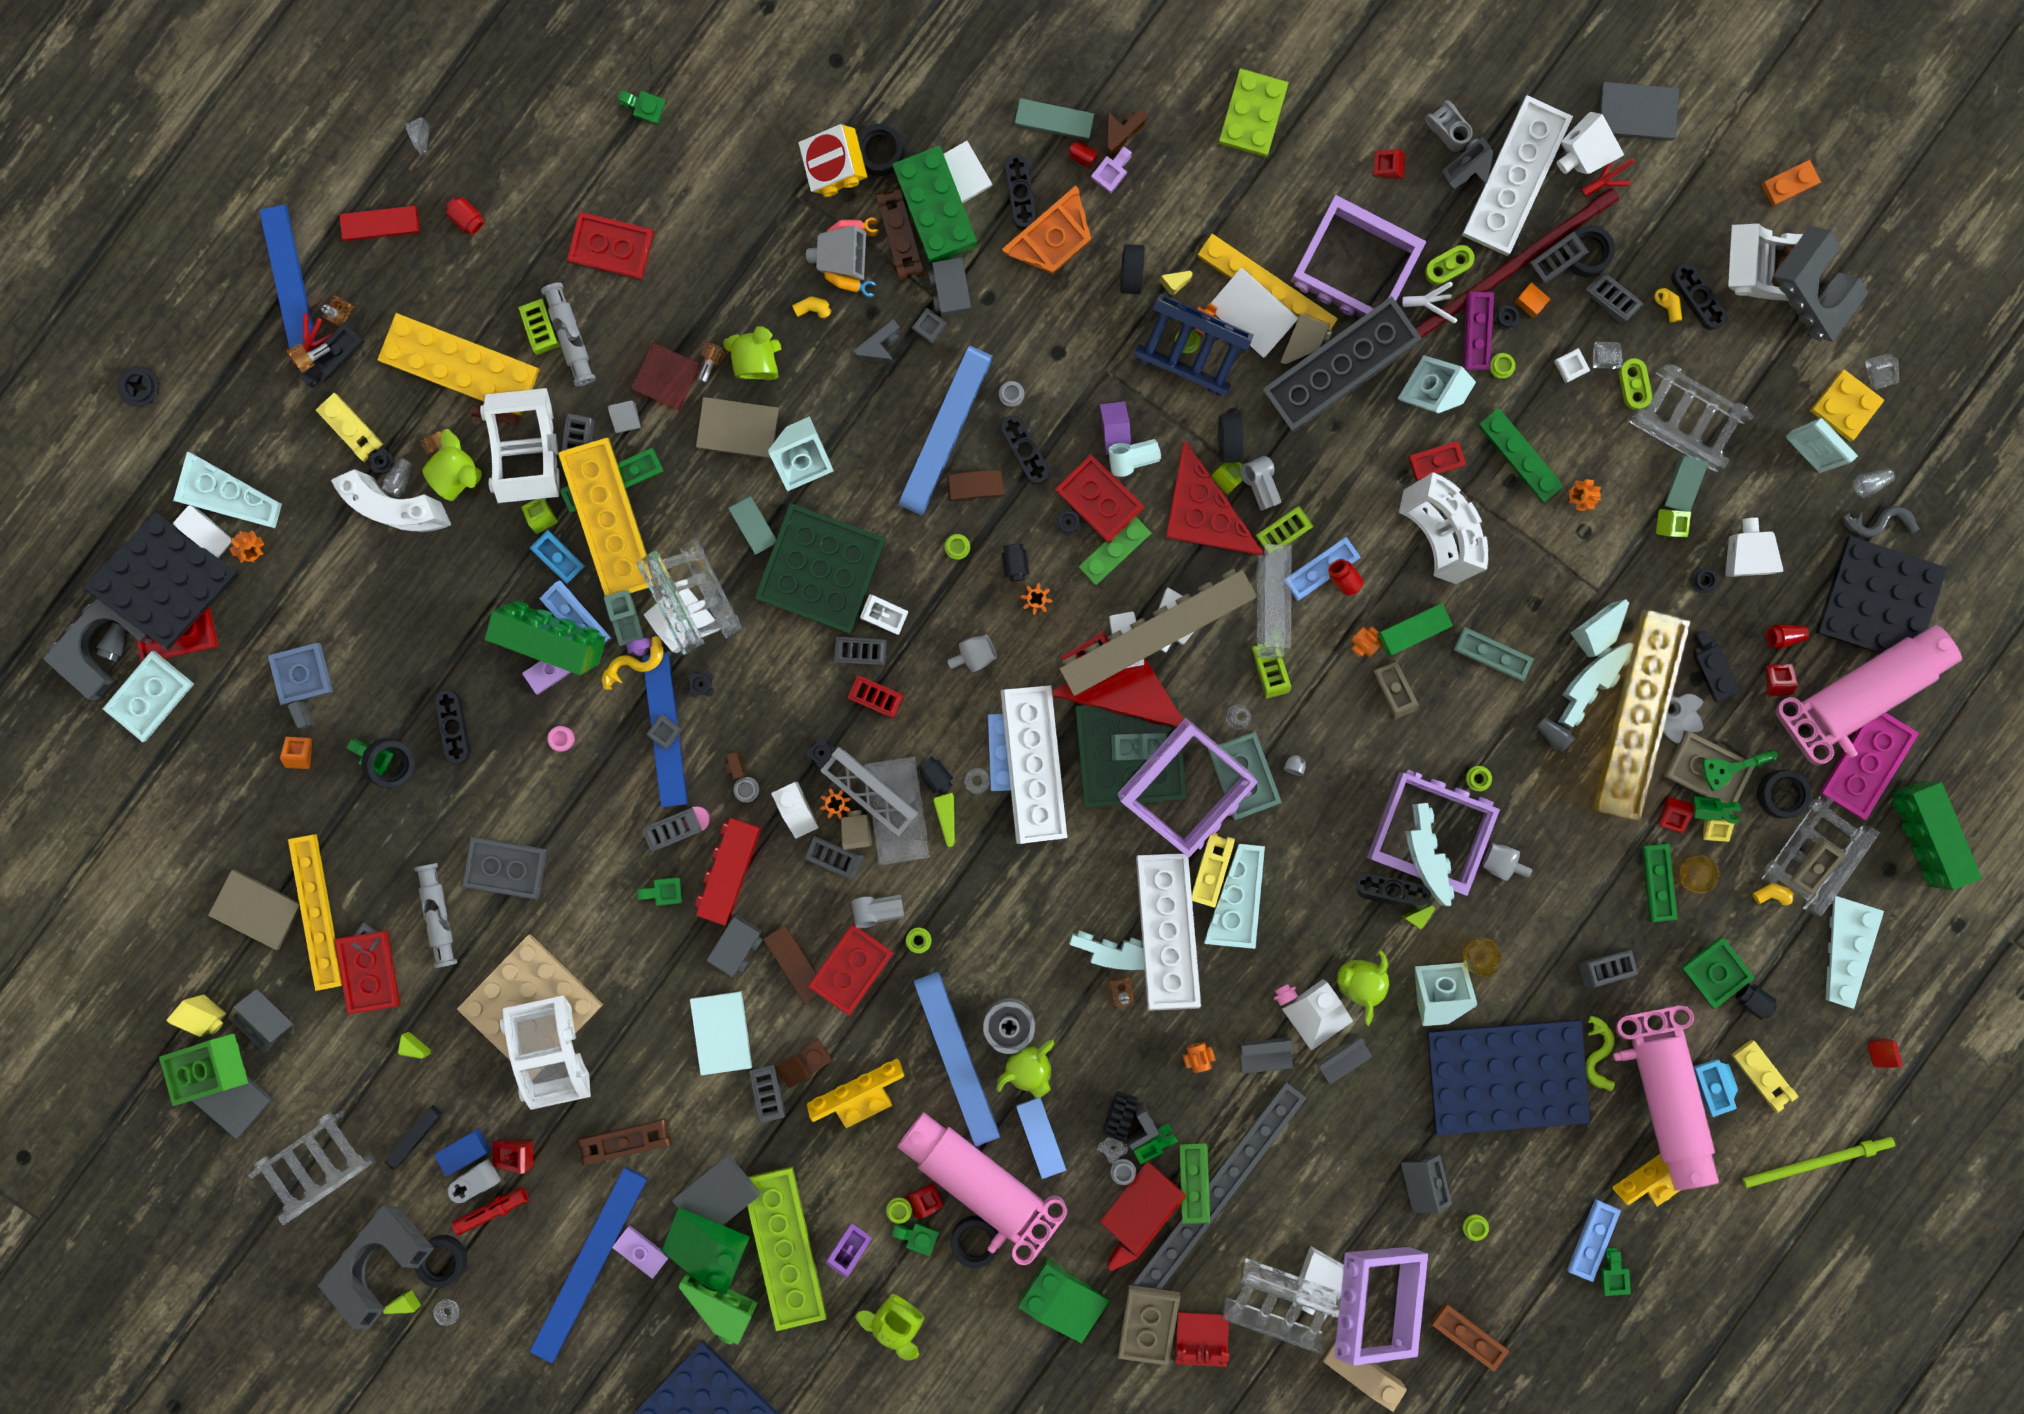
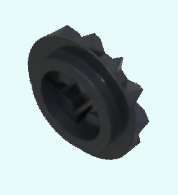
(135, 375)

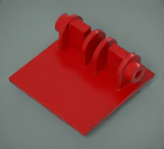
(1202, 1339)

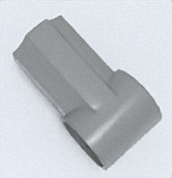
(1259, 475)
(870, 911)

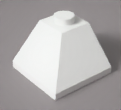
(660, 626)
(1317, 1014)

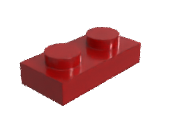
(1437, 460)

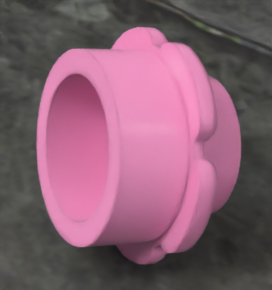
(1285, 994)

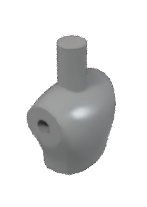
(975, 653)
(1503, 862)

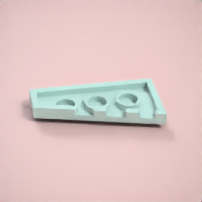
(219, 492)
(1238, 905)
(1852, 941)

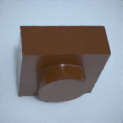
(735, 766)

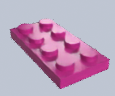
(1861, 780)

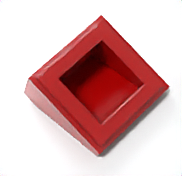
(1083, 154)
(1389, 164)
(1780, 680)
(1676, 814)
(1885, 1053)
(924, 1201)
(1120, 1257)

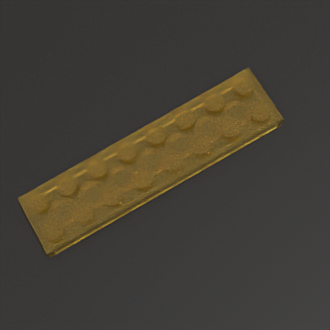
(1641, 715)

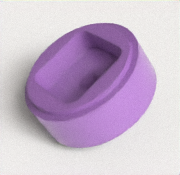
(639, 647)

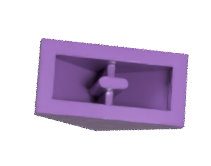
(1115, 424)
(848, 1250)

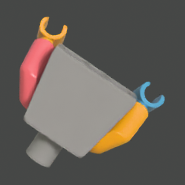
(842, 254)

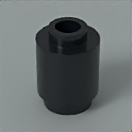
(1015, 562)
(935, 775)
(1756, 1001)

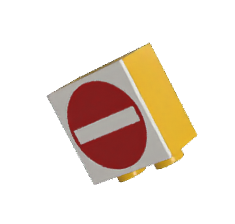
(833, 160)

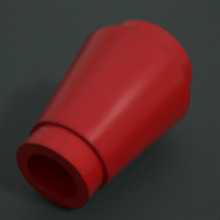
(1786, 635)

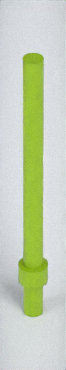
(1864, 1149)

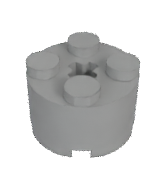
(1019, 1036)

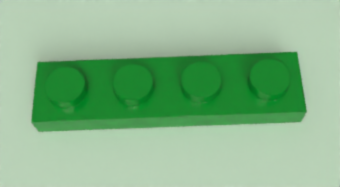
(1520, 455)
(632, 472)

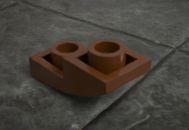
(975, 485)

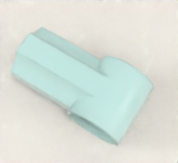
(1127, 457)

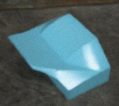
(1716, 1086)

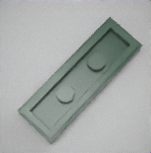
(1054, 119)
(1493, 654)

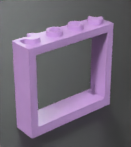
(1372, 224)
(1158, 761)
(1460, 796)
(1407, 1312)

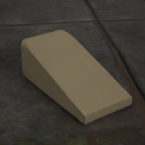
(1396, 690)
(1818, 866)

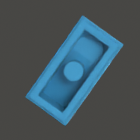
(557, 556)

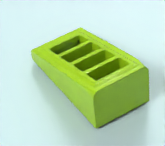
(546, 345)
(1279, 523)
(1276, 690)
(945, 811)

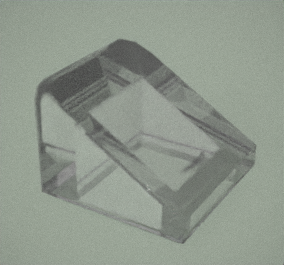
(418, 133)
(1607, 355)
(1883, 370)

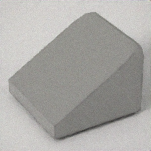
(624, 416)

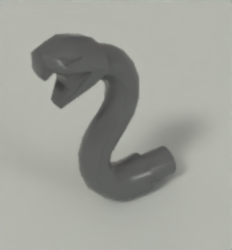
(1905, 515)

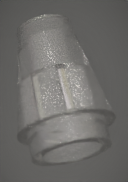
(397, 478)
(1872, 482)
(1231, 716)

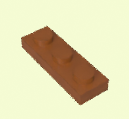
(1469, 1337)

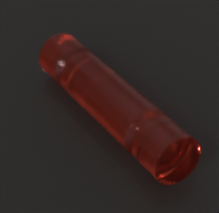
(501, 417)

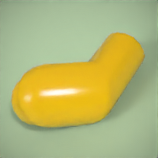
(1671, 302)
(812, 304)
(1775, 891)

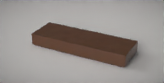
(792, 961)

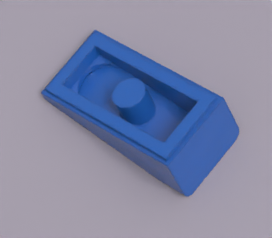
(462, 1152)

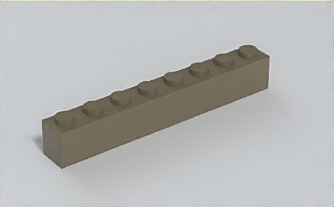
(1157, 632)

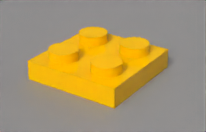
(1847, 405)

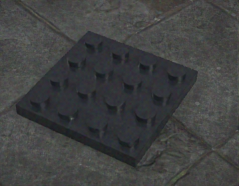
(161, 581)
(1879, 596)

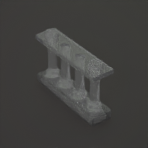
(1669, 430)
(1274, 601)
(671, 604)
(1860, 842)
(312, 1191)
(1291, 1288)

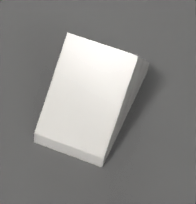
(883, 614)

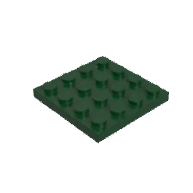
(820, 568)
(1106, 777)

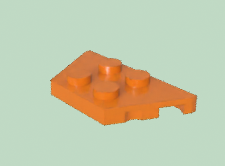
(1053, 235)

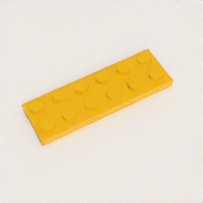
(453, 361)
(605, 515)

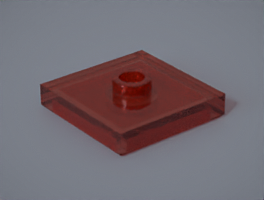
(666, 376)

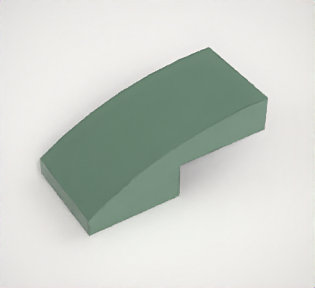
(752, 524)
(624, 617)
(1135, 745)

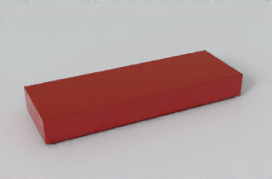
(379, 223)

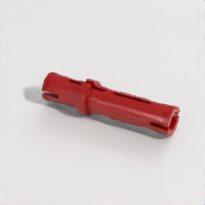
(500, 1206)

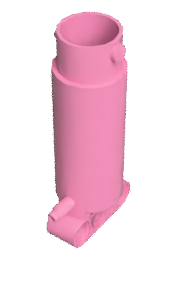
(1869, 692)
(1672, 1096)
(982, 1186)

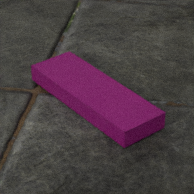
(1478, 330)

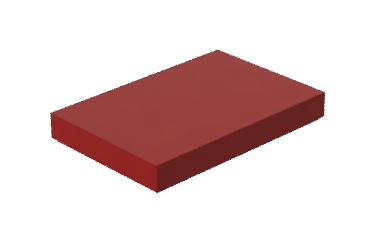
(610, 245)
(1099, 498)
(197, 638)
(850, 969)
(371, 980)
(1143, 1208)

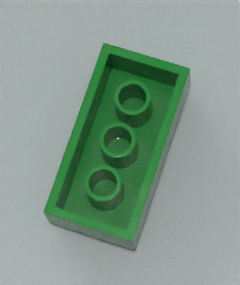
(935, 205)
(546, 637)
(1935, 835)

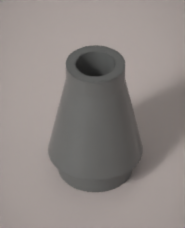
(112, 643)
(1555, 734)

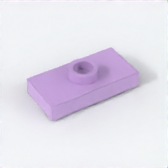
(543, 676)
(640, 1251)

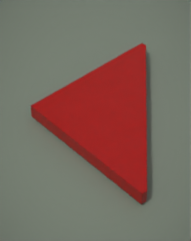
(1203, 513)
(1129, 692)

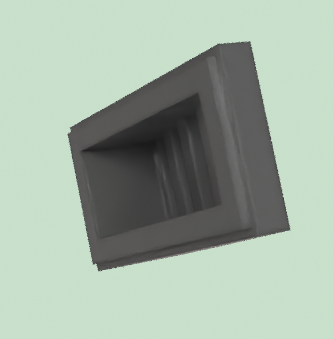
(1542, 271)
(1626, 296)
(569, 430)
(881, 653)
(656, 834)
(854, 865)
(1592, 973)
(760, 1105)

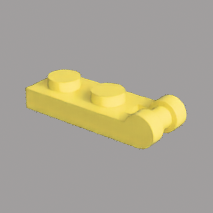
(349, 426)
(1212, 870)
(1763, 1075)

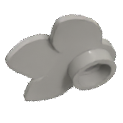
(1683, 717)

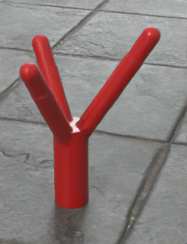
(1604, 177)
(308, 338)

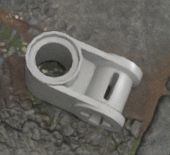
(1447, 122)
(476, 1180)

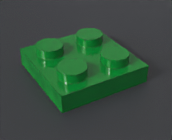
(1717, 972)

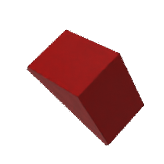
(513, 1155)

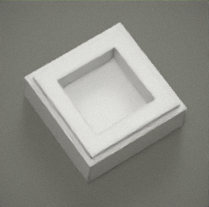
(1572, 365)

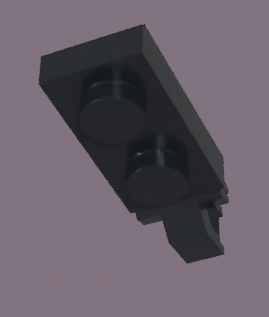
(342, 345)
(1714, 667)

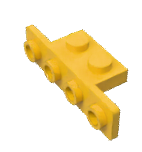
(859, 1097)
(1650, 1179)

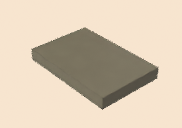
(737, 427)
(1687, 770)
(255, 909)
(1148, 1325)

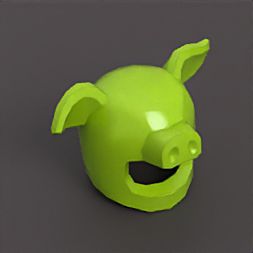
(753, 354)
(451, 468)
(1364, 983)
(1028, 1070)
(894, 1325)

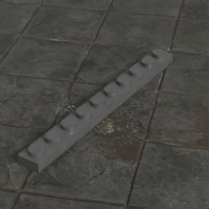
(1222, 1185)

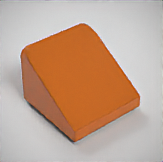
(1532, 300)
(296, 752)

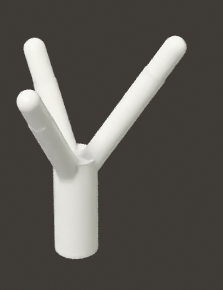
(1411, 301)

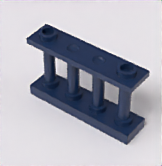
(1191, 319)

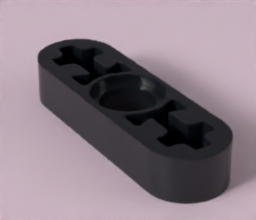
(1010, 175)
(1710, 298)
(1028, 439)
(445, 735)
(1413, 890)
(413, 1137)

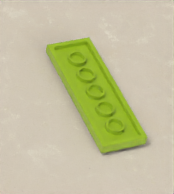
(785, 1251)

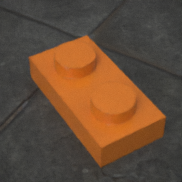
(1790, 183)

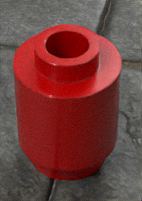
(464, 215)
(1345, 577)

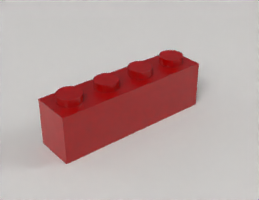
(728, 871)

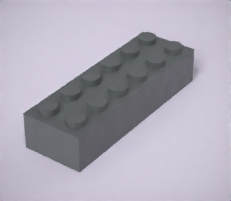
(1343, 364)

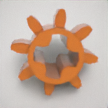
(1584, 495)
(246, 546)
(1035, 606)
(1365, 641)
(829, 800)
(1198, 1057)

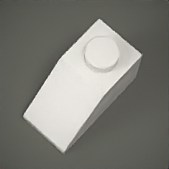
(795, 809)

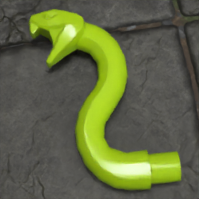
(1592, 1076)

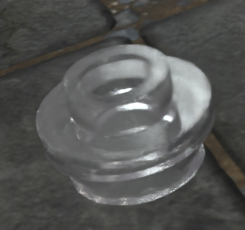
(985, 780)
(443, 1319)

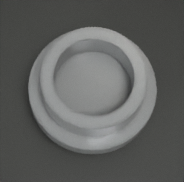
(1011, 394)
(746, 789)
(1123, 1172)

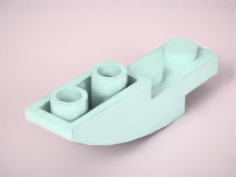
(1599, 673)
(1430, 866)
(1108, 955)

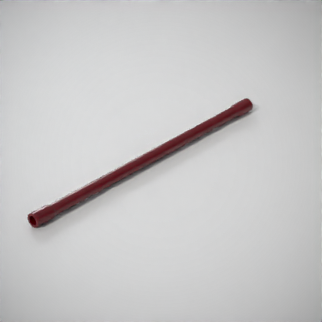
(1596, 206)

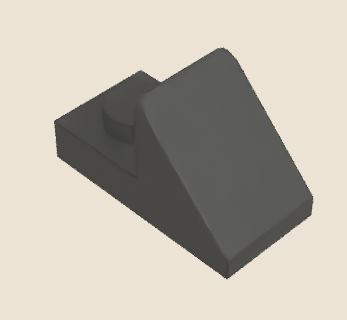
(1474, 159)
(873, 347)

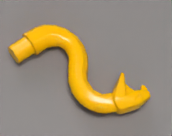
(656, 655)

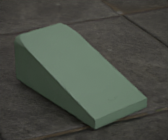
(1685, 483)

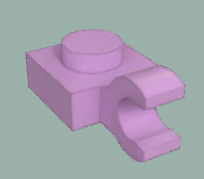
(1110, 171)

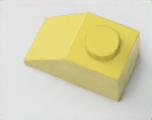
(198, 1016)

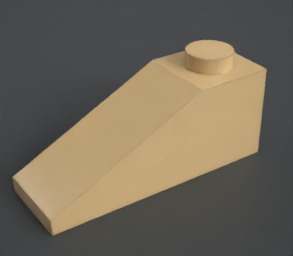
(1370, 1379)

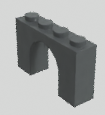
(1799, 281)
(73, 656)
(346, 1281)

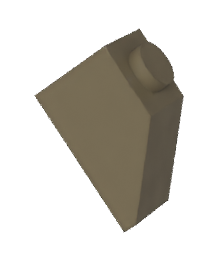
(1306, 337)
(856, 830)

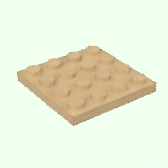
(523, 978)

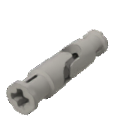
(567, 330)
(437, 925)

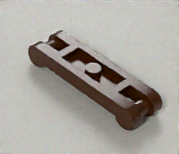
(899, 234)
(624, 1142)

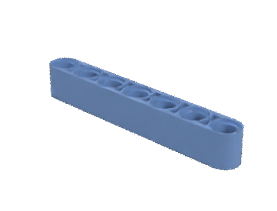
(945, 430)
(957, 1059)

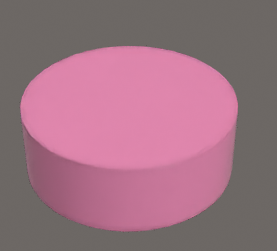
(561, 738)
(703, 817)

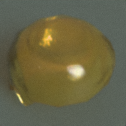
(1699, 874)
(1481, 957)

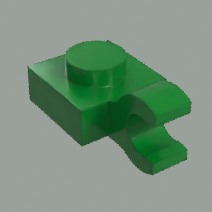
(646, 107)
(382, 759)
(1713, 809)
(665, 891)
(1154, 1146)
(920, 1237)
(1615, 1278)

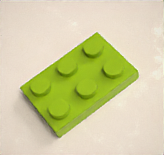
(1253, 113)

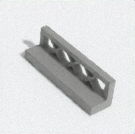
(874, 783)

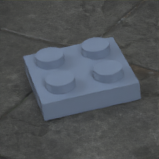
(300, 673)

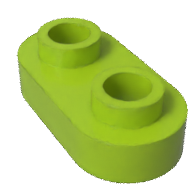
(1448, 266)
(1635, 385)

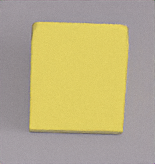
(1175, 281)
(1717, 830)

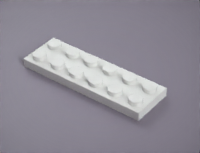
(1517, 175)
(1033, 764)
(1168, 932)

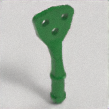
(1728, 769)

